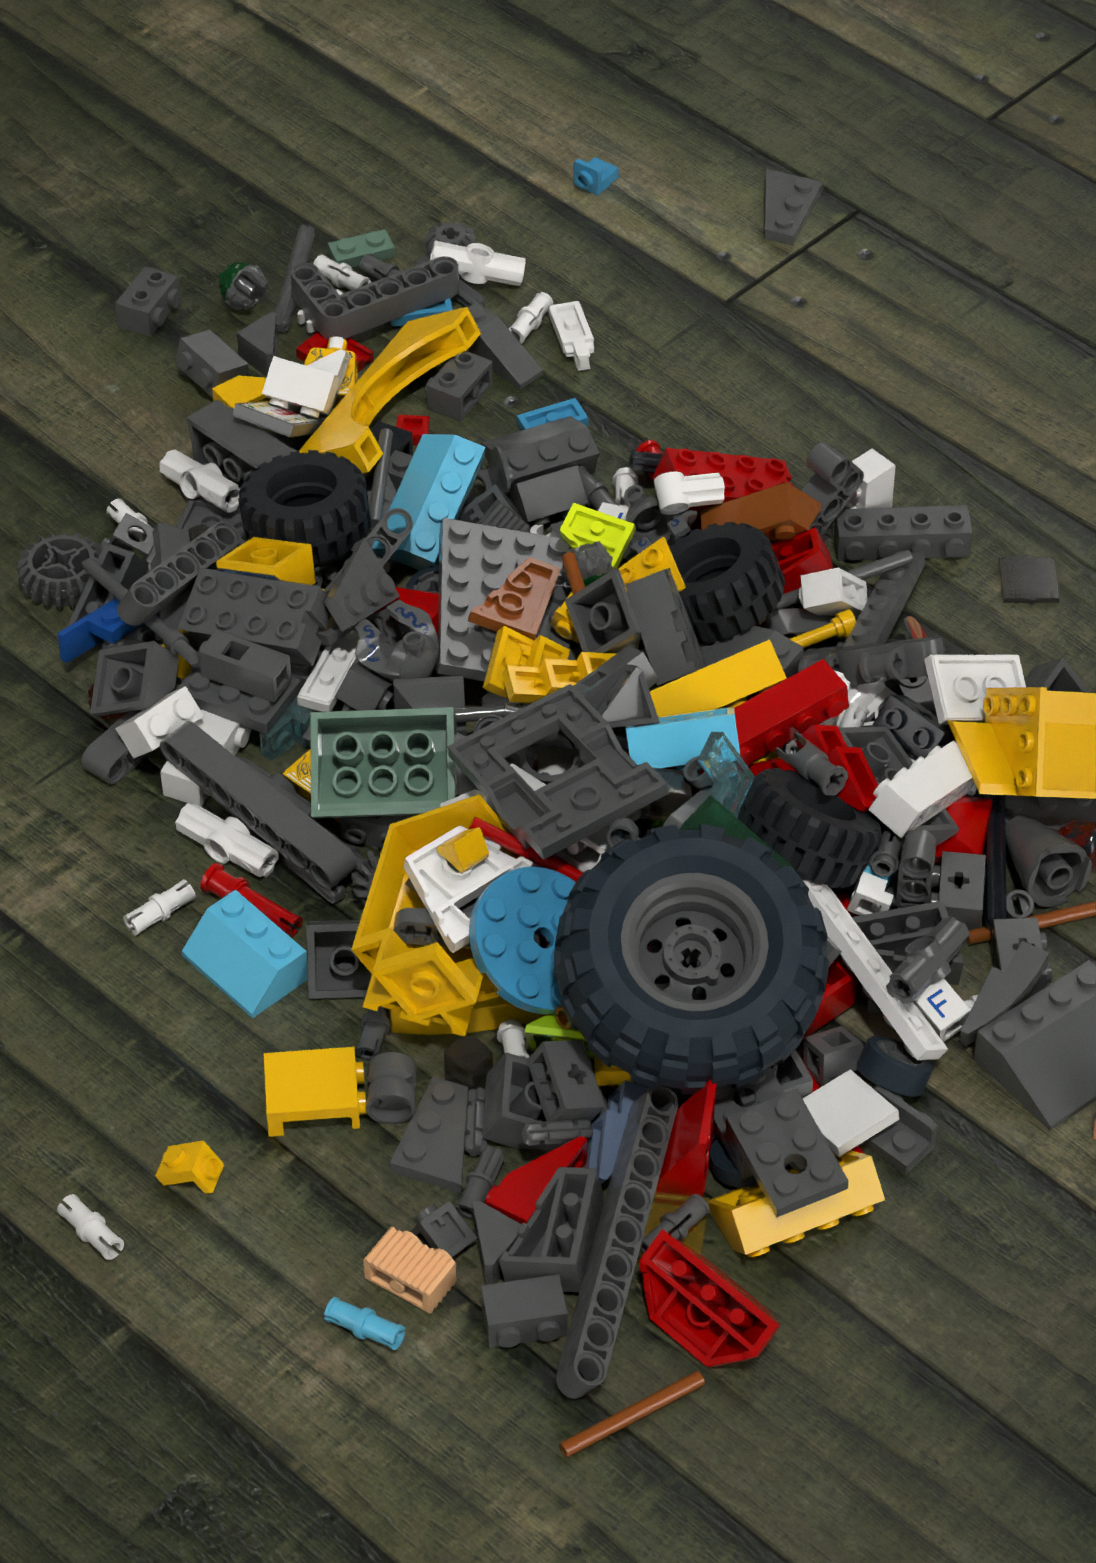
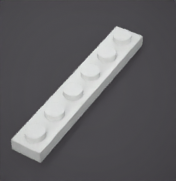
(873, 973)

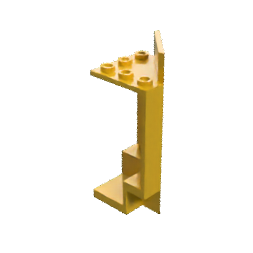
(1032, 743)
(412, 978)

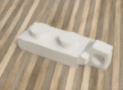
(572, 332)

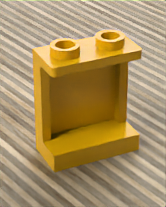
(313, 1086)

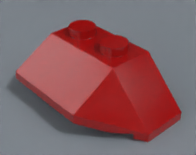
(702, 1305)

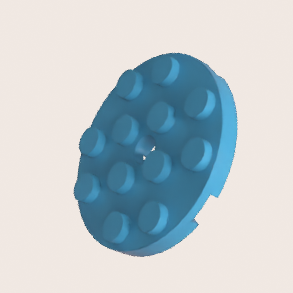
(504, 931)

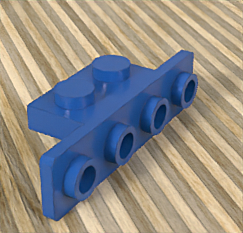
(93, 629)

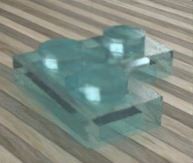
(727, 772)

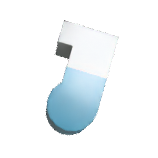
(870, 893)

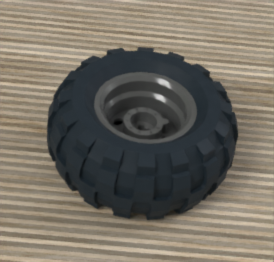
(715, 884)

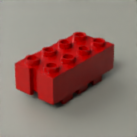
(740, 473)

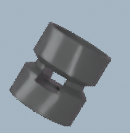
(391, 1088)

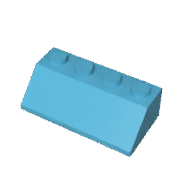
(432, 490)

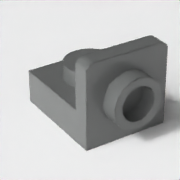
(444, 1228)

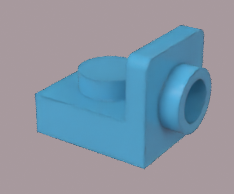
(594, 175)

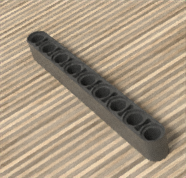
(652, 1118)

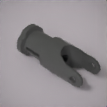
(815, 766)

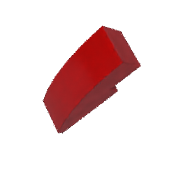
(861, 781)

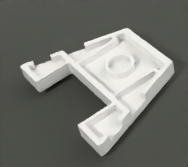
(446, 889)

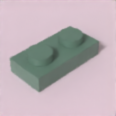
(353, 249)

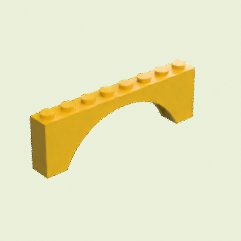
(410, 354)

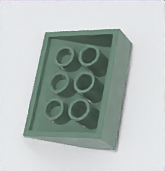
(381, 762)

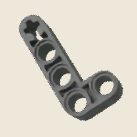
(832, 484)

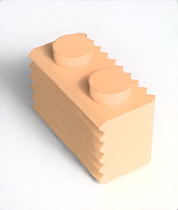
(410, 1269)

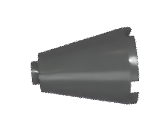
(1046, 861)

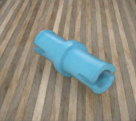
(364, 1323)

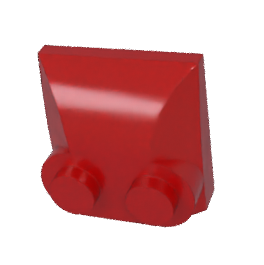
(972, 818)

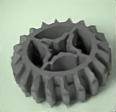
(54, 569)

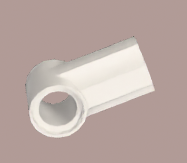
(680, 492)

